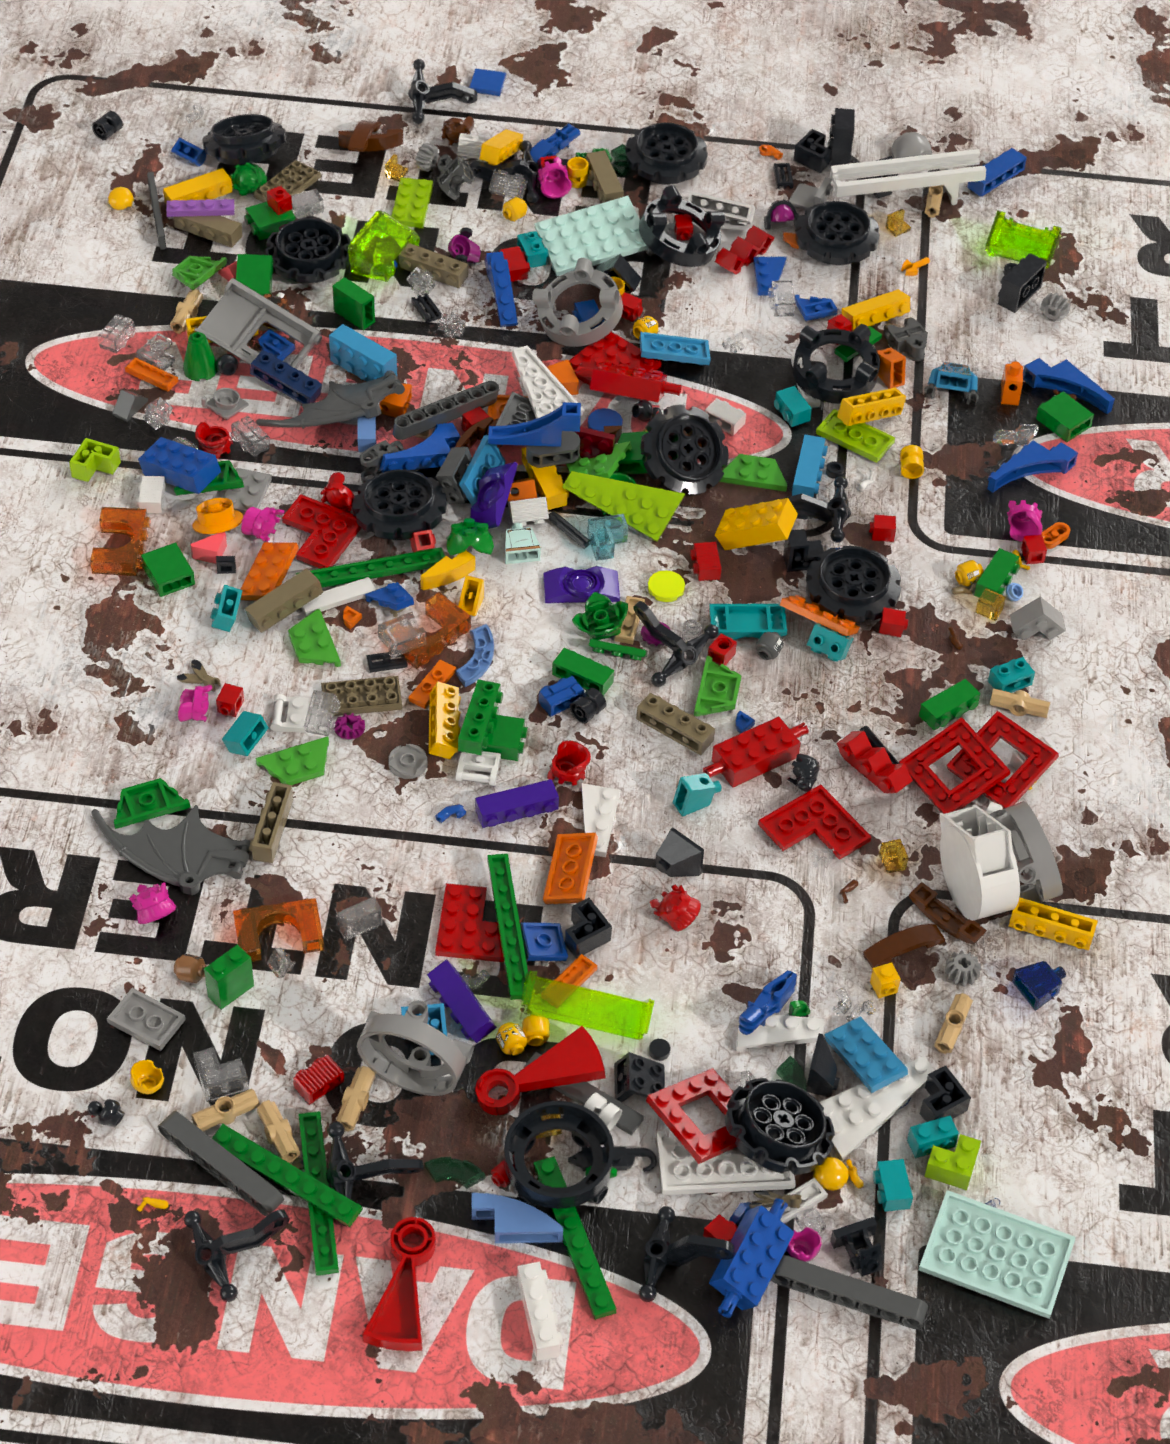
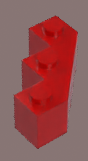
(744, 250)
(873, 763)

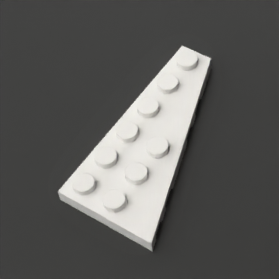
(540, 384)
(861, 1113)
(722, 1173)

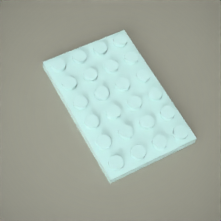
(592, 234)
(997, 1254)

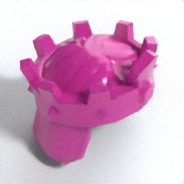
(554, 179)
(1024, 520)
(260, 522)
(194, 704)
(152, 903)

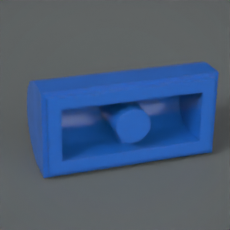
(189, 152)

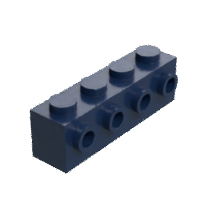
(285, 378)

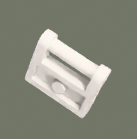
(296, 714)
(487, 762)

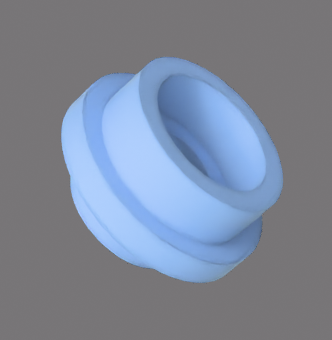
(1014, 591)

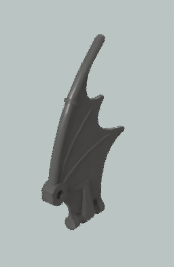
(343, 403)
(179, 854)

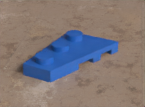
(767, 270)

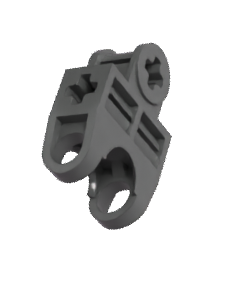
(453, 175)
(909, 339)
(376, 454)

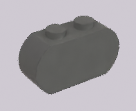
(552, 455)

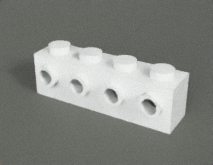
(731, 209)
(538, 1311)

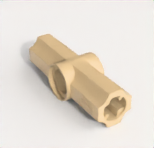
(934, 200)
(186, 310)
(1019, 703)
(957, 1014)
(356, 1097)
(236, 1105)
(278, 1131)

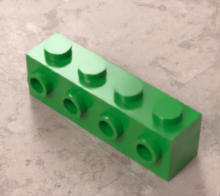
(479, 717)

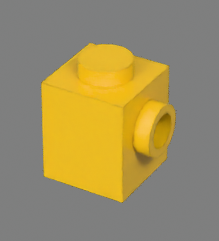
(885, 980)

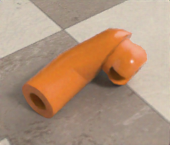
(769, 150)

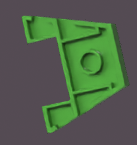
(603, 464)

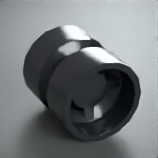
(107, 125)
(588, 705)

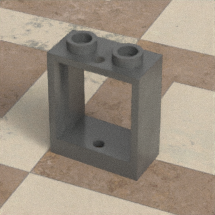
(455, 460)

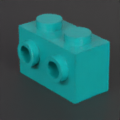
(533, 248)
(792, 406)
(226, 608)
(829, 642)
(1011, 675)
(245, 733)
(937, 1132)
(893, 1185)

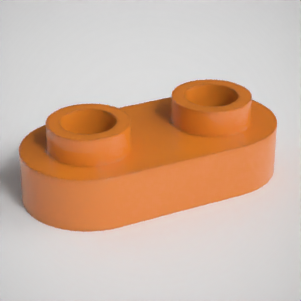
(1055, 534)

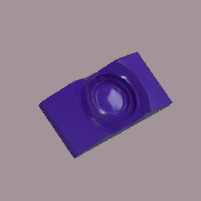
(493, 494)
(576, 586)

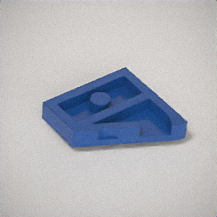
(815, 307)
(276, 344)
(391, 596)

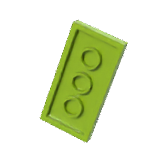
(412, 201)
(857, 438)

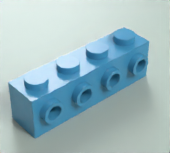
(809, 466)

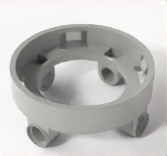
(569, 330)
(1032, 853)
(413, 1074)

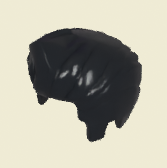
(806, 772)

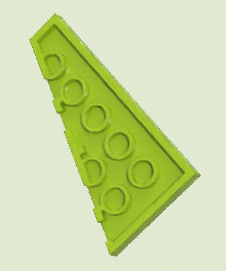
(643, 506)

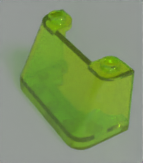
(1017, 240)
(379, 245)

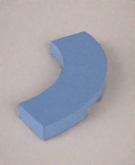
(482, 656)

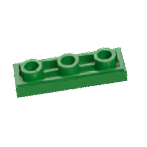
(847, 353)
(618, 650)

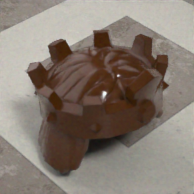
(455, 126)

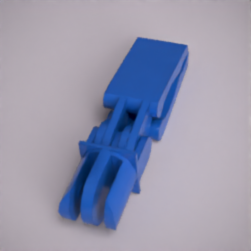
(555, 142)
(768, 1002)

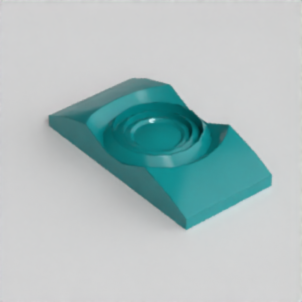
(748, 619)

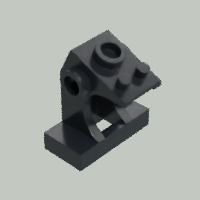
(856, 1237)

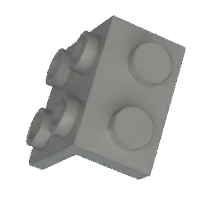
(808, 196)

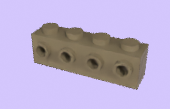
(603, 176)
(211, 227)
(440, 266)
(284, 600)
(675, 723)
(272, 822)

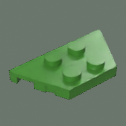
(196, 270)
(754, 472)
(313, 641)
(717, 689)
(298, 762)

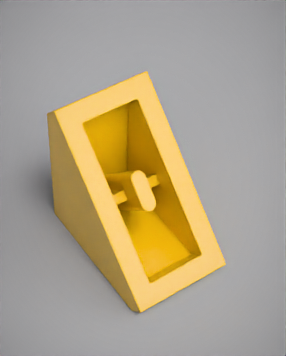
(472, 595)

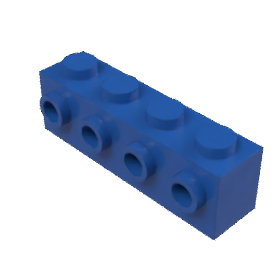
(999, 171)

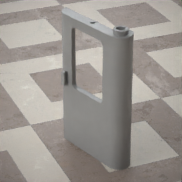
(241, 315)

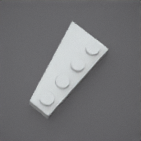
(599, 813)
(781, 1030)

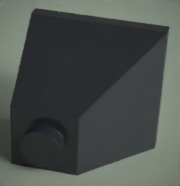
(679, 856)
(823, 1070)

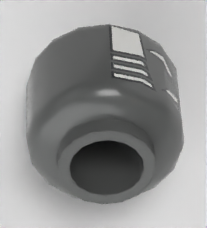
(769, 645)

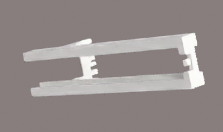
(942, 161)

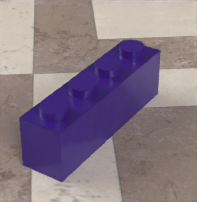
(516, 803)
(461, 1000)

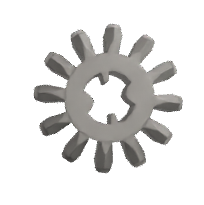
(427, 157)
(1055, 307)
(962, 968)

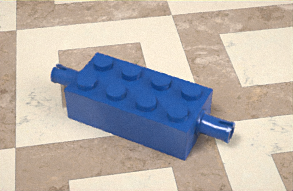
(757, 1252)

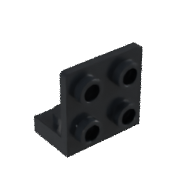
(637, 1076)

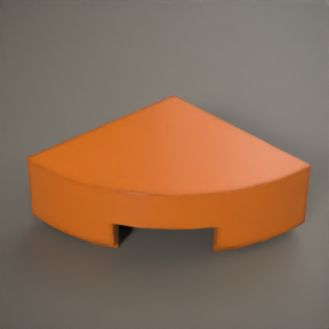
(790, 239)
(351, 617)

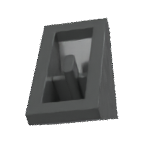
(128, 405)

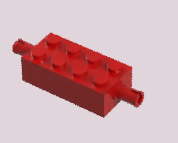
(628, 381)
(756, 751)

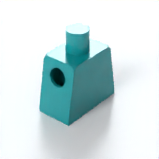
(695, 793)

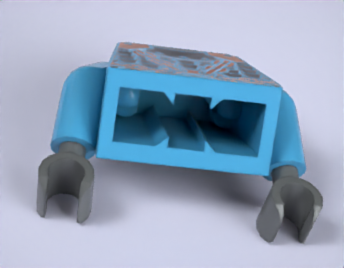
(953, 377)

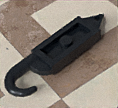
(622, 1160)

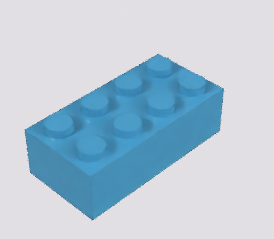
(360, 354)

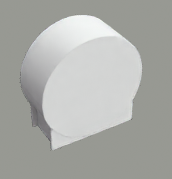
(978, 863)

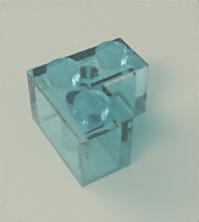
(605, 533)

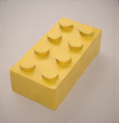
(756, 524)

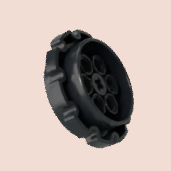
(244, 139)
(666, 153)
(837, 233)
(308, 250)
(684, 450)
(399, 504)
(853, 583)
(779, 1126)

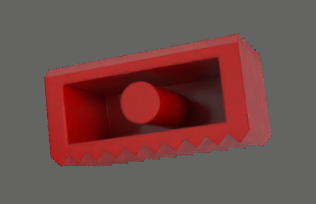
(517, 263)
(707, 561)
(318, 1079)

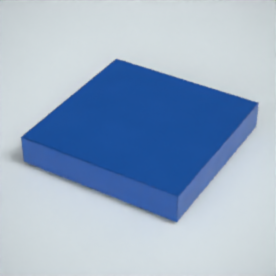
(488, 81)
(543, 942)

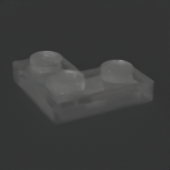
(154, 352)
(1020, 437)

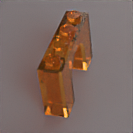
(128, 558)
(453, 622)
(300, 914)

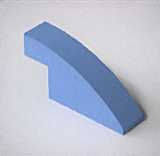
(366, 433)
(515, 1220)

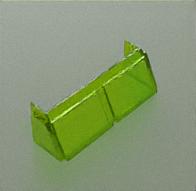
(586, 1007)

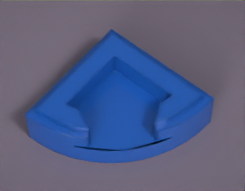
(743, 722)
(740, 1212)

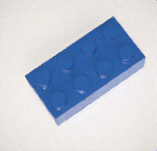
(180, 465)

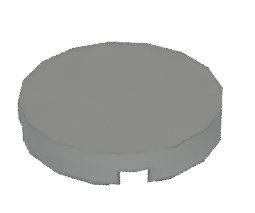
(407, 761)

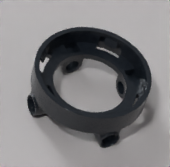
(698, 249)
(814, 378)
(586, 1131)

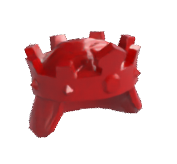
(213, 439)
(337, 494)
(569, 762)
(677, 908)

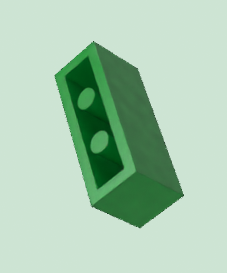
(998, 573)
(584, 670)
(949, 704)

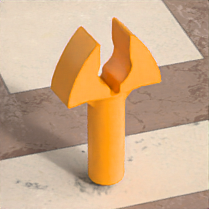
(912, 267)

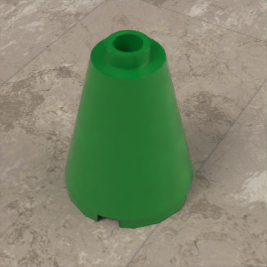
(199, 358)

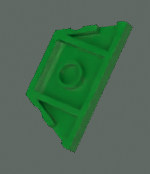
(225, 480)
(147, 802)

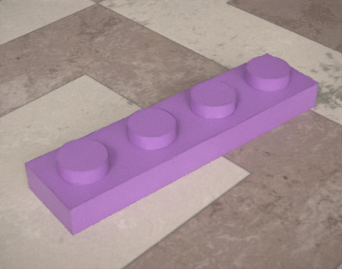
(207, 207)

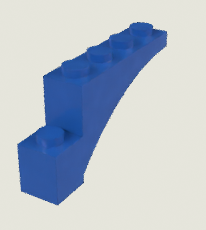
(499, 277)
(1068, 379)
(541, 431)
(427, 454)
(1033, 460)

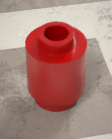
(499, 1174)

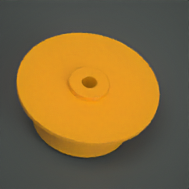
(216, 516)

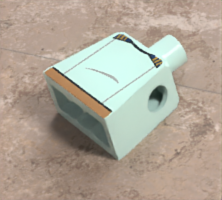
(521, 545)

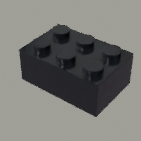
(841, 136)
(1021, 282)

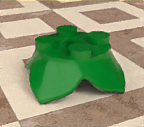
(469, 534)
(601, 617)

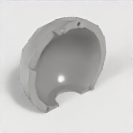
(911, 145)

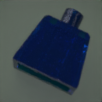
(1038, 982)

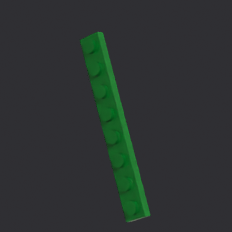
(378, 567)
(508, 923)
(315, 1165)
(288, 1176)
(578, 1245)

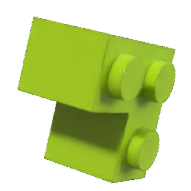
(92, 457)
(954, 1167)

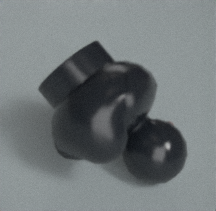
(227, 364)
(644, 411)
(109, 1114)

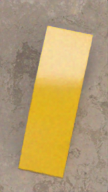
(448, 570)

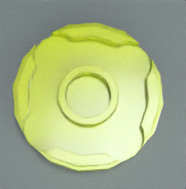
(666, 586)

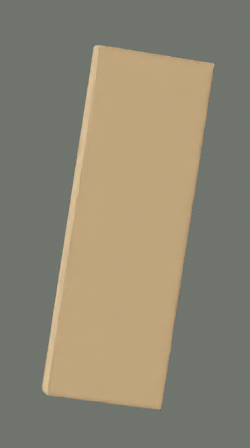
(630, 623)

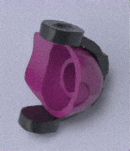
(780, 212)
(463, 248)

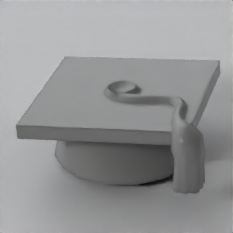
(225, 403)

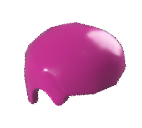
(804, 1244)

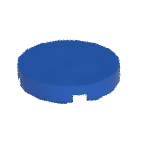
(604, 417)

